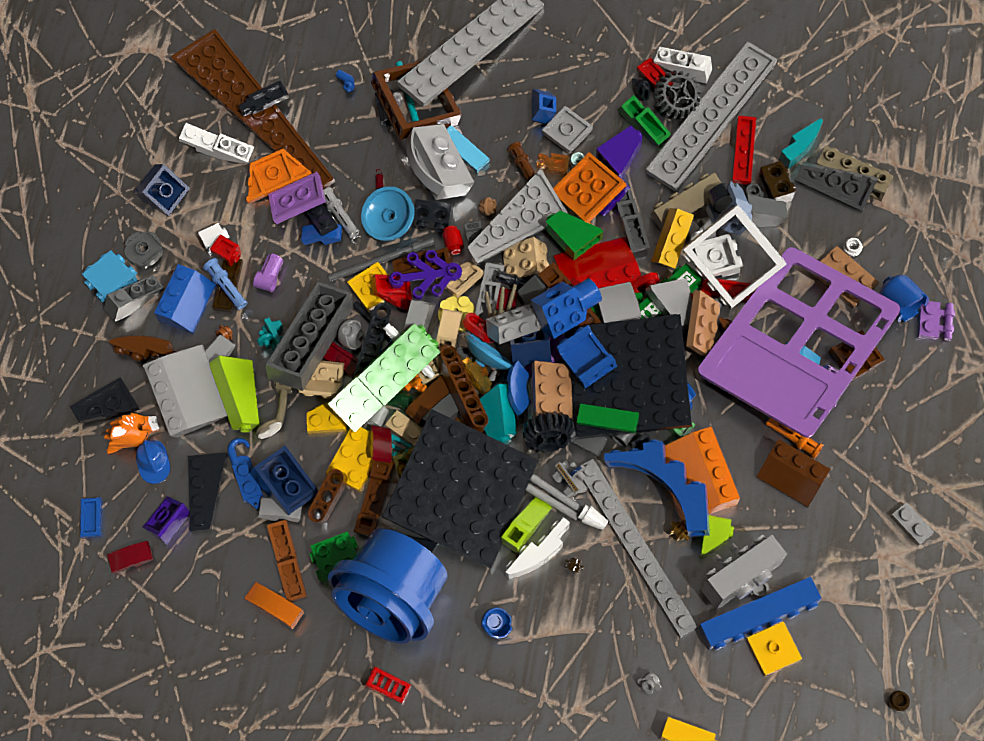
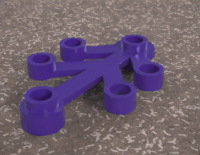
(427, 275)

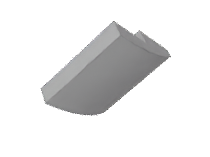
(618, 303)

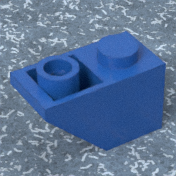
(543, 106)

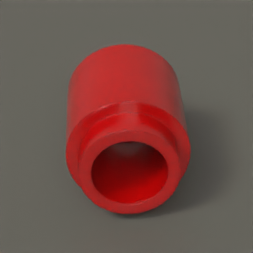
(453, 239)

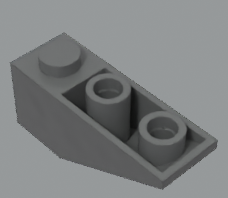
(132, 297)

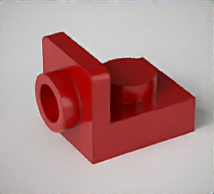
(226, 250)

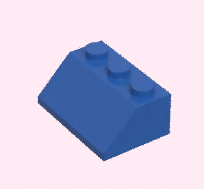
(184, 299)

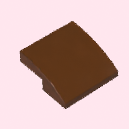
(843, 351)

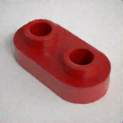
(642, 283)
(477, 326)

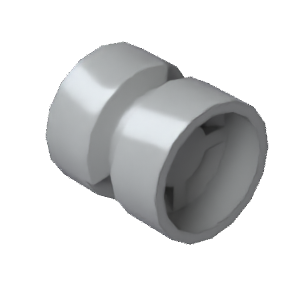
(697, 228)

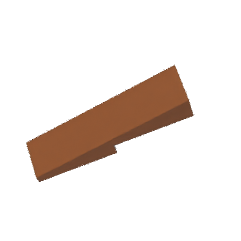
(287, 560)

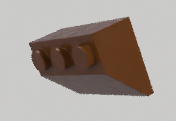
(793, 473)

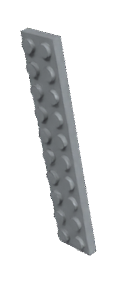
(467, 48)
(711, 117)

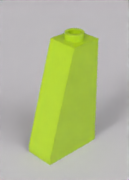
(237, 390)

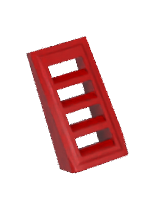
(390, 678)

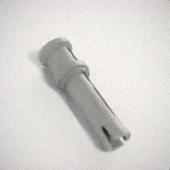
(335, 206)

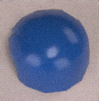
(496, 623)

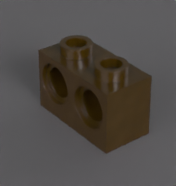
(773, 184)

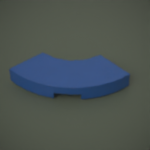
(517, 382)

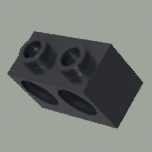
(433, 211)

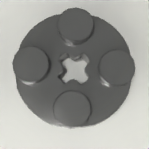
(144, 239)

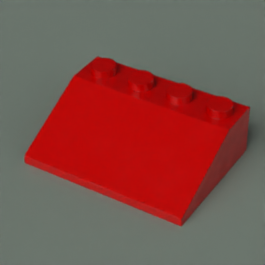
(603, 263)

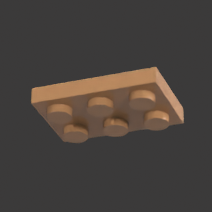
(846, 265)
(703, 323)
(551, 388)

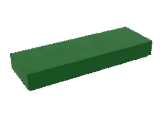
(608, 418)

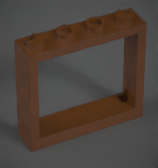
(393, 111)

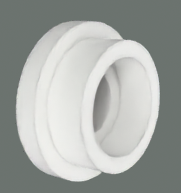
(852, 242)

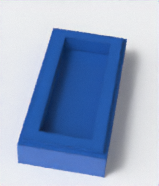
(91, 518)

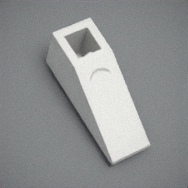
(695, 64)

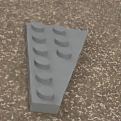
(518, 220)

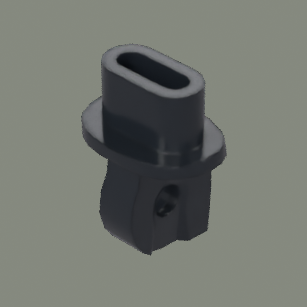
(642, 88)

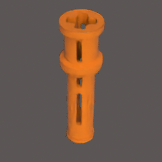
(806, 444)

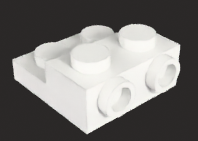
(719, 256)

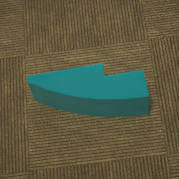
(800, 144)

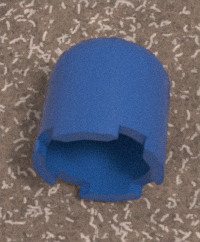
(906, 294)

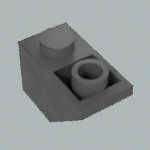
(531, 289)

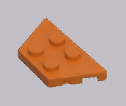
(273, 174)

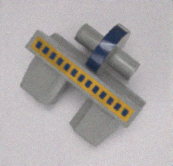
(572, 475)

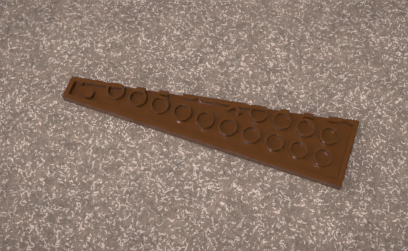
(229, 82)

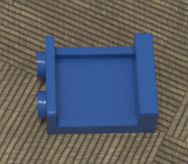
(586, 356)

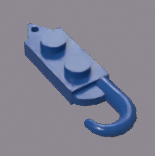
(242, 466)

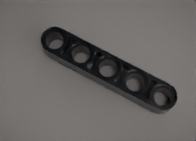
(371, 339)

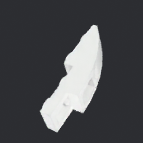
(216, 146)
(533, 557)

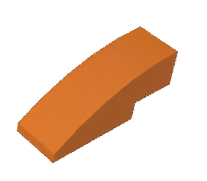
(274, 605)

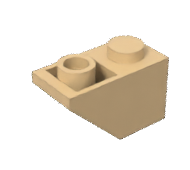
(449, 328)

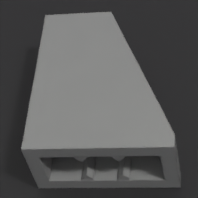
(673, 299)
(420, 313)

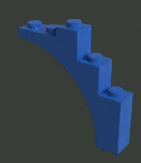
(652, 462)

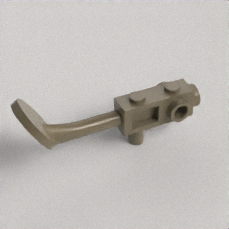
(273, 426)

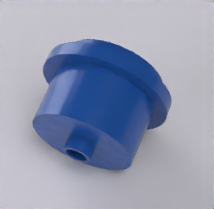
(389, 586)

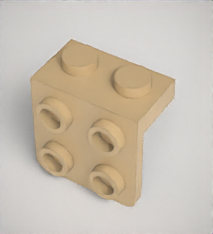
(526, 258)
(326, 380)

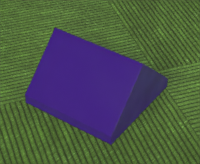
(167, 519)

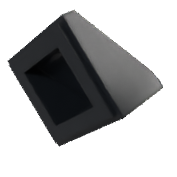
(638, 440)

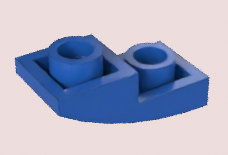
(311, 234)

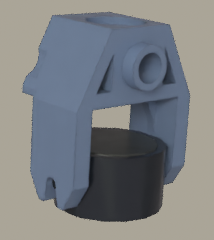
(723, 198)

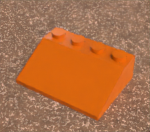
(706, 465)

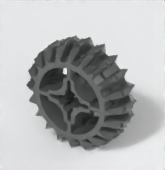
(691, 99)

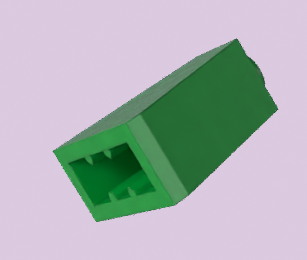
(572, 233)

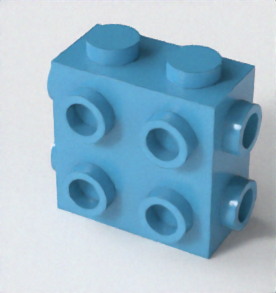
(108, 275)

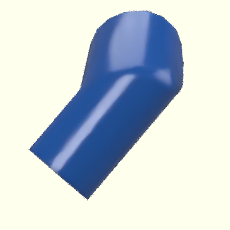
(347, 79)

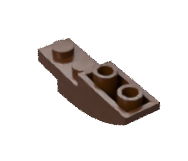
(141, 347)

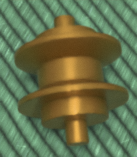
(679, 530)

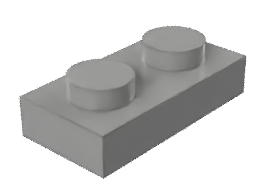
(912, 524)

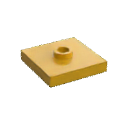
(774, 648)

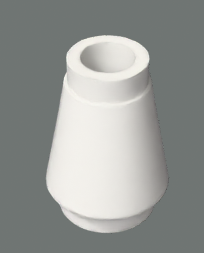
(592, 517)

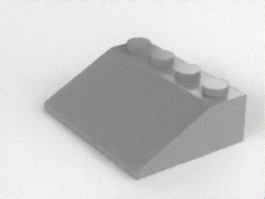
(185, 390)

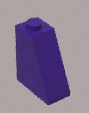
(620, 151)

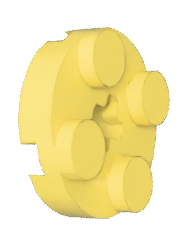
(459, 304)

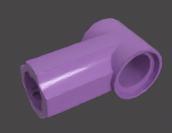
(267, 277)

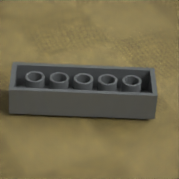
(309, 336)

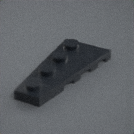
(204, 488)

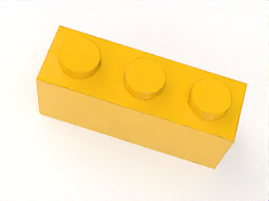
(672, 238)

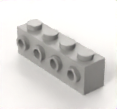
(513, 324)

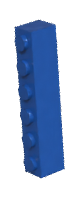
(759, 613)

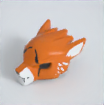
(130, 431)

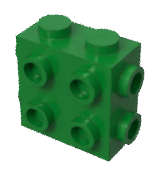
(331, 551)

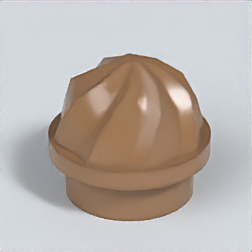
(487, 206)

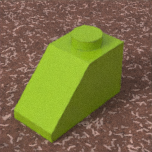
(720, 532)

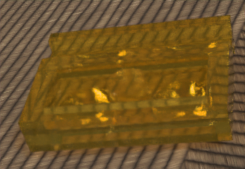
(481, 382)

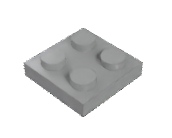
(567, 129)

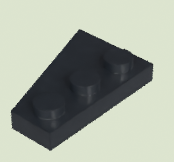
(105, 403)

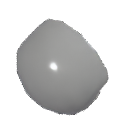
(350, 334)

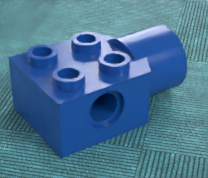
(565, 306)

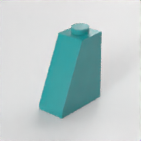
(500, 414)

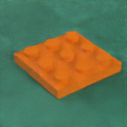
(588, 188)

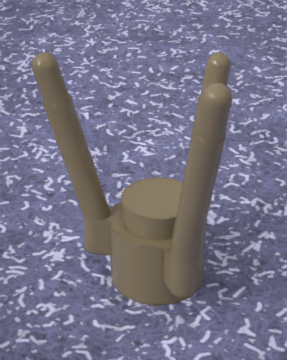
(501, 302)

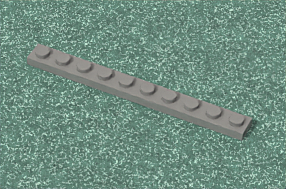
(638, 550)

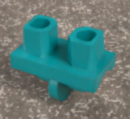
(269, 334)

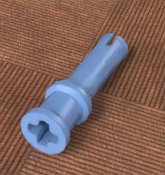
(221, 277)

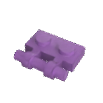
(929, 321)

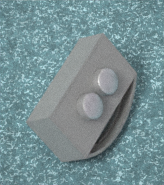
(437, 162)
(738, 576)

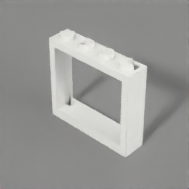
(756, 233)

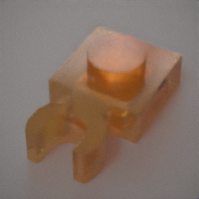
(557, 163)

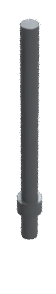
(414, 247)

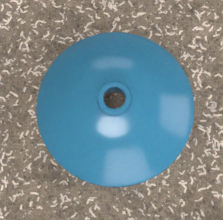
(379, 209)
(486, 354)

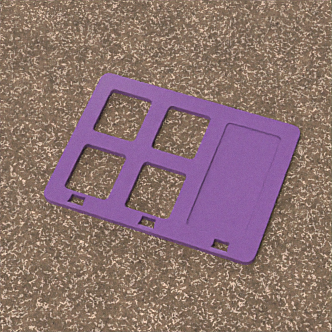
(776, 375)

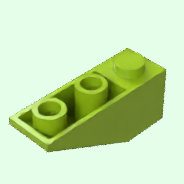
(525, 525)

